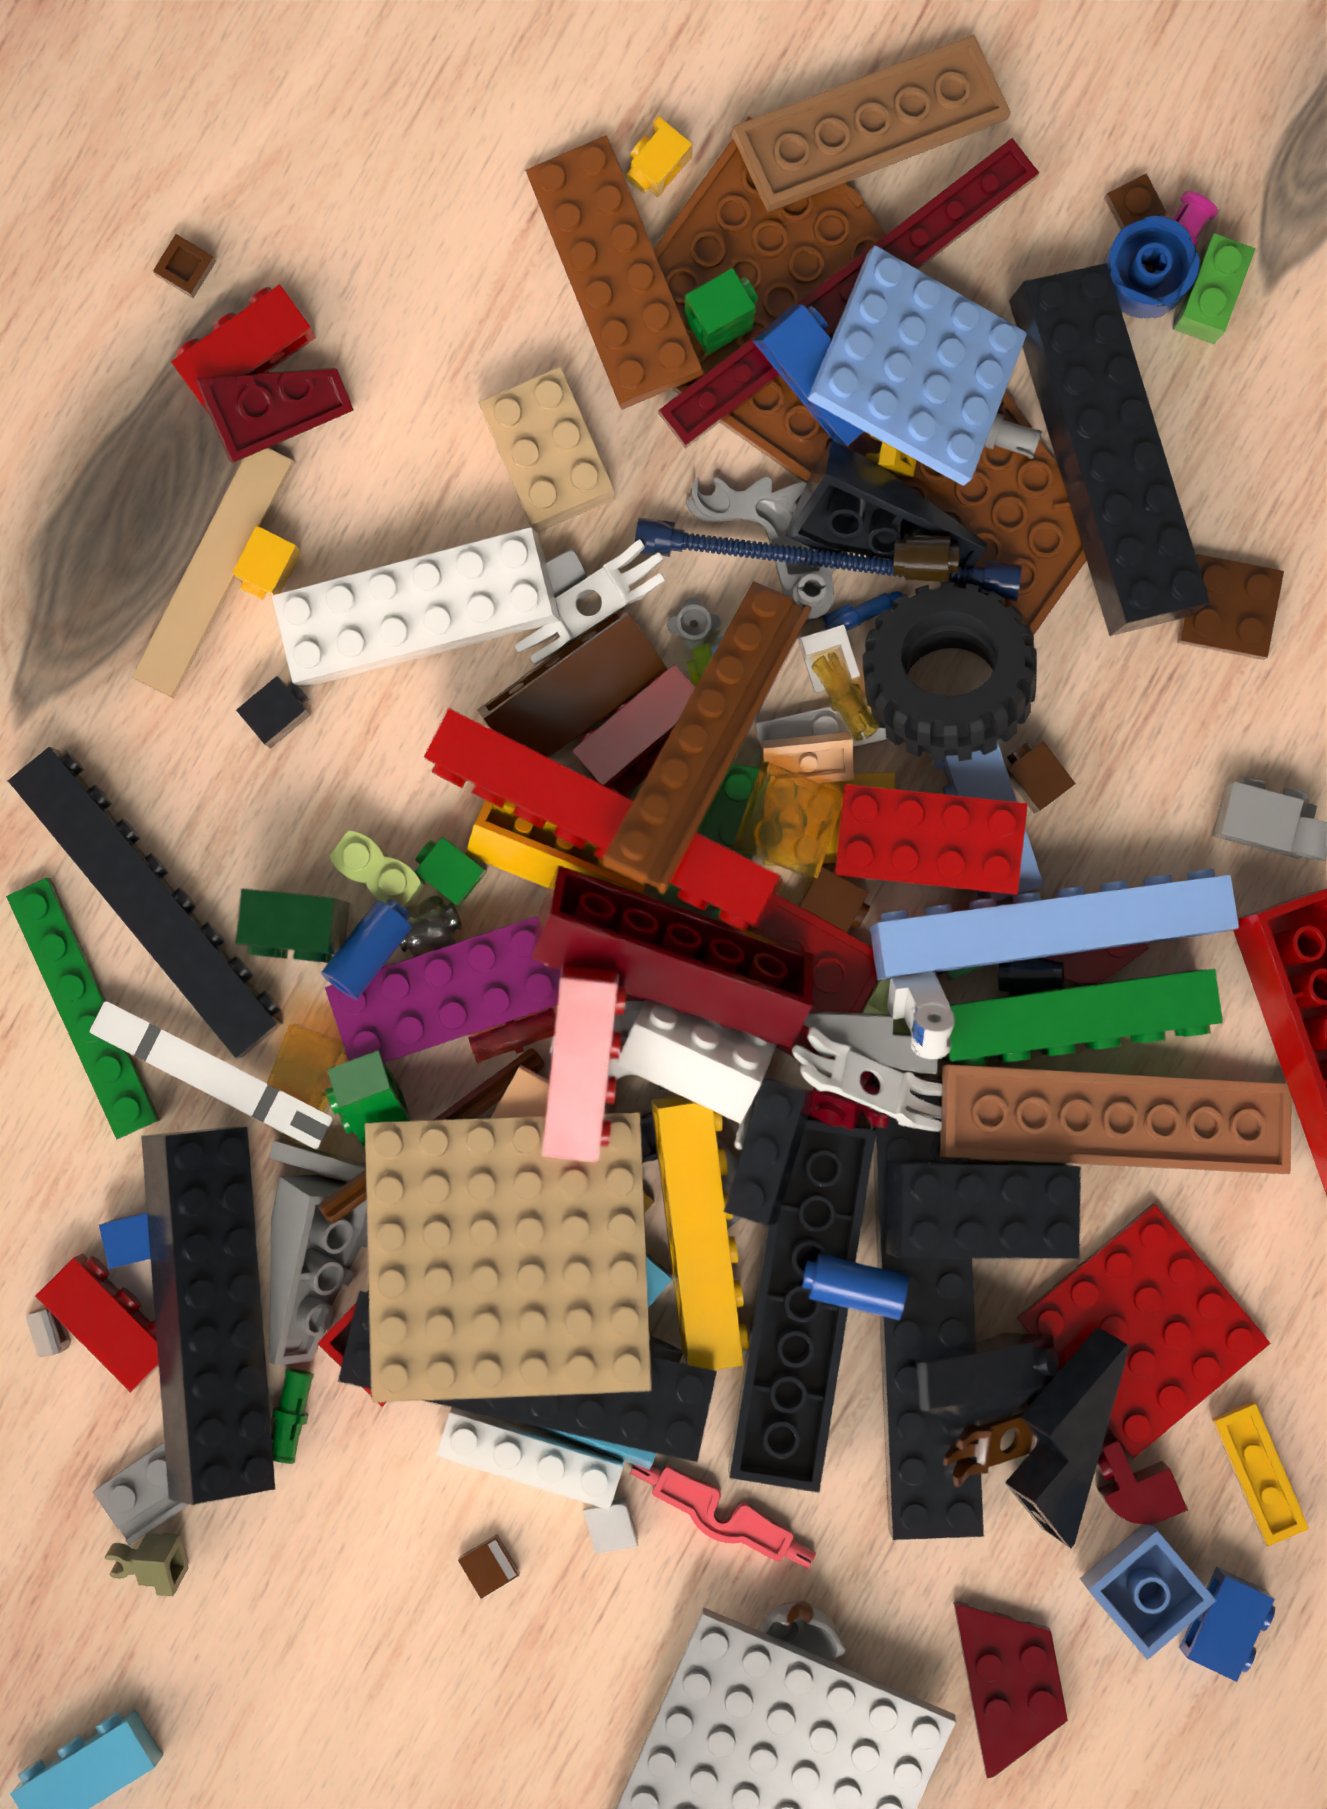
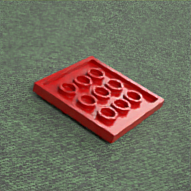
(1168, 1309)

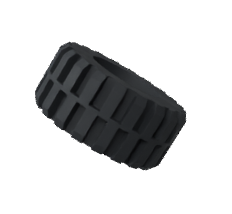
(941, 621)

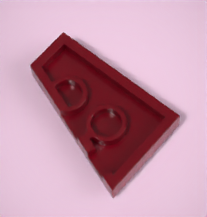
(271, 406)

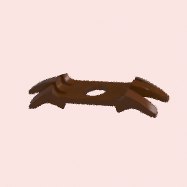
(988, 1447)

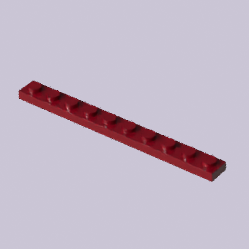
(912, 241)

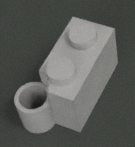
(1271, 820)

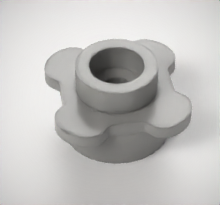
(693, 610)

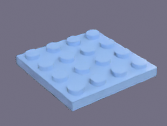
(918, 366)

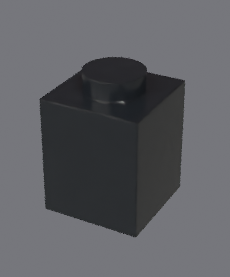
(275, 710)

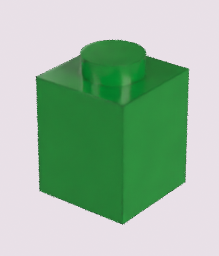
(448, 870)

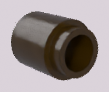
(926, 558)

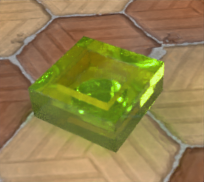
(697, 666)

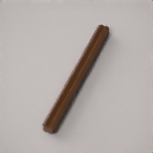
(468, 1107)

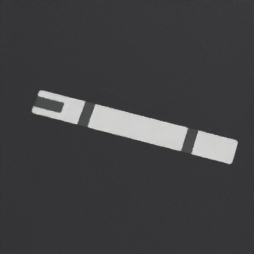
(211, 1075)

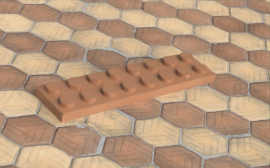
(1115, 1120)

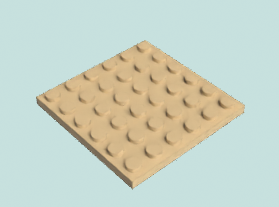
(504, 1262)

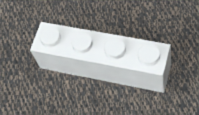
(530, 1457)

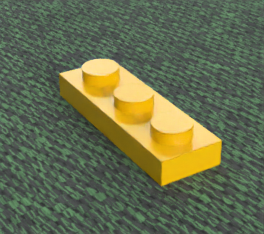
(1260, 1473)

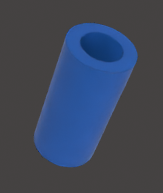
(368, 948)
(856, 1286)

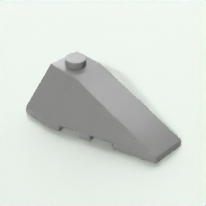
(308, 1264)

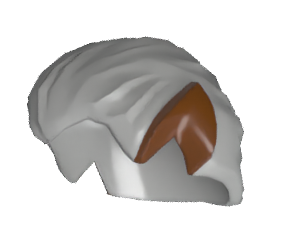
(804, 1628)

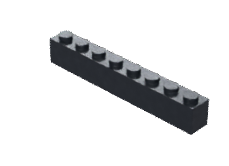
(146, 901)

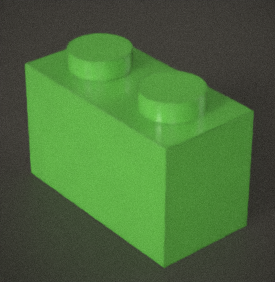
(1215, 289)

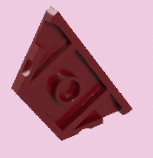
(1010, 1684)

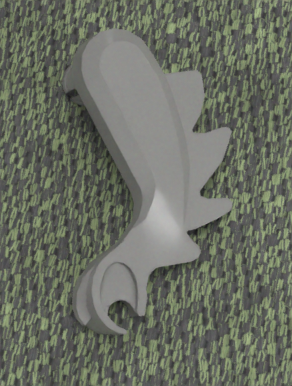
(773, 512)

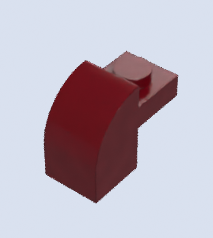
(1140, 1496)

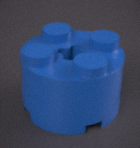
(1174, 270)

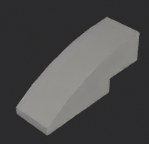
(871, 1037)

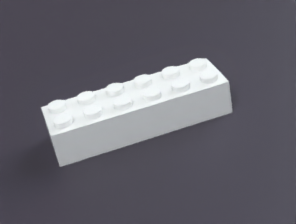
(416, 608)

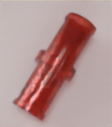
(513, 1036)

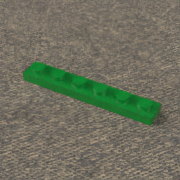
(78, 1003)

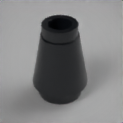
(1030, 976)

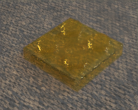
(789, 820)

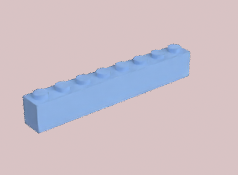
(1053, 926)

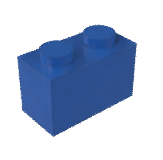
(1229, 1628)

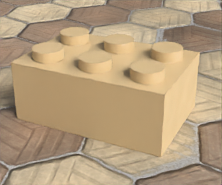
(547, 450)

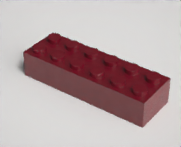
(676, 956)

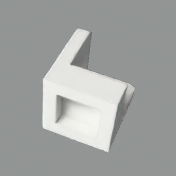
(827, 642)

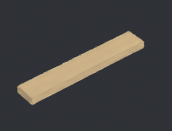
(210, 571)

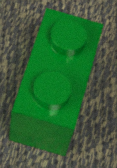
(721, 310)
(365, 1093)

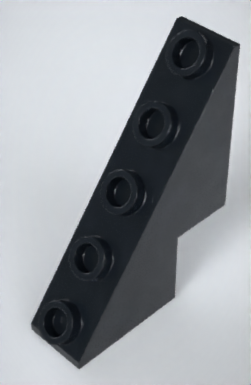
(1070, 1428)

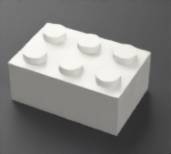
(697, 1058)

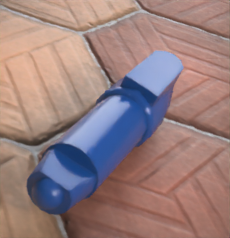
(854, 616)

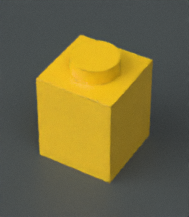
(265, 564)

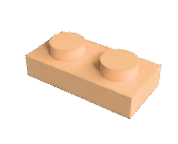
(816, 757)

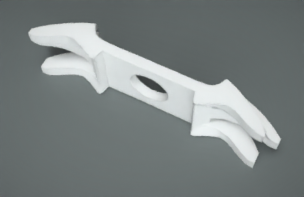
(614, 593)
(845, 1072)

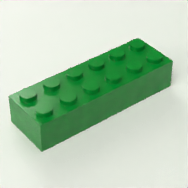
(1085, 1014)

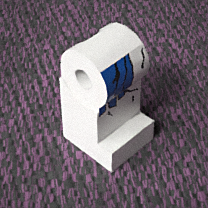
(925, 1010)

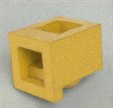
(659, 158)

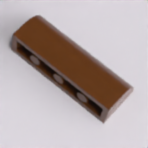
(576, 686)

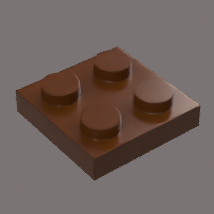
(1239, 609)

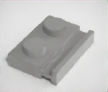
(139, 1496)

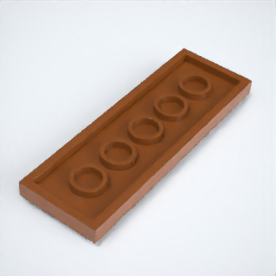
(614, 272)

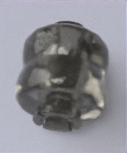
(432, 926)

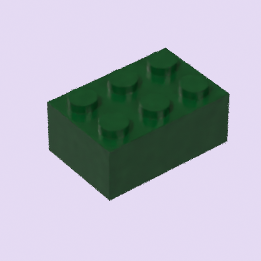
(287, 921)

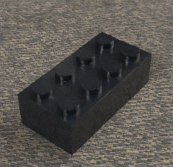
(983, 1210)

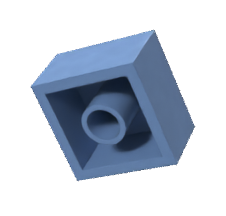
(1147, 1590)

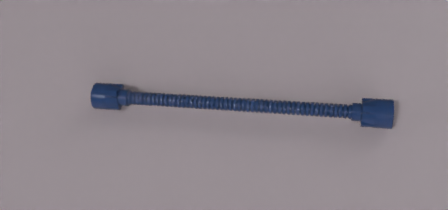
(663, 538)

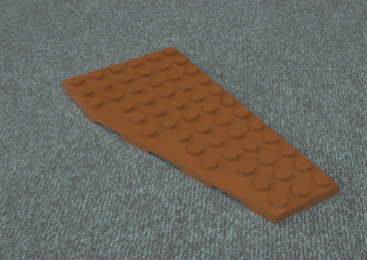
(787, 254)

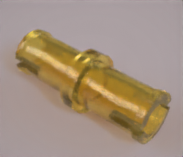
(845, 696)

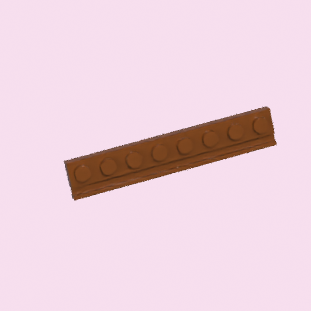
(706, 738)

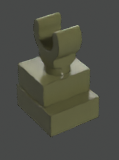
(156, 1562)

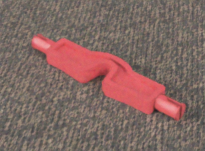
(743, 1526)

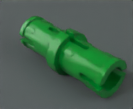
(290, 1414)

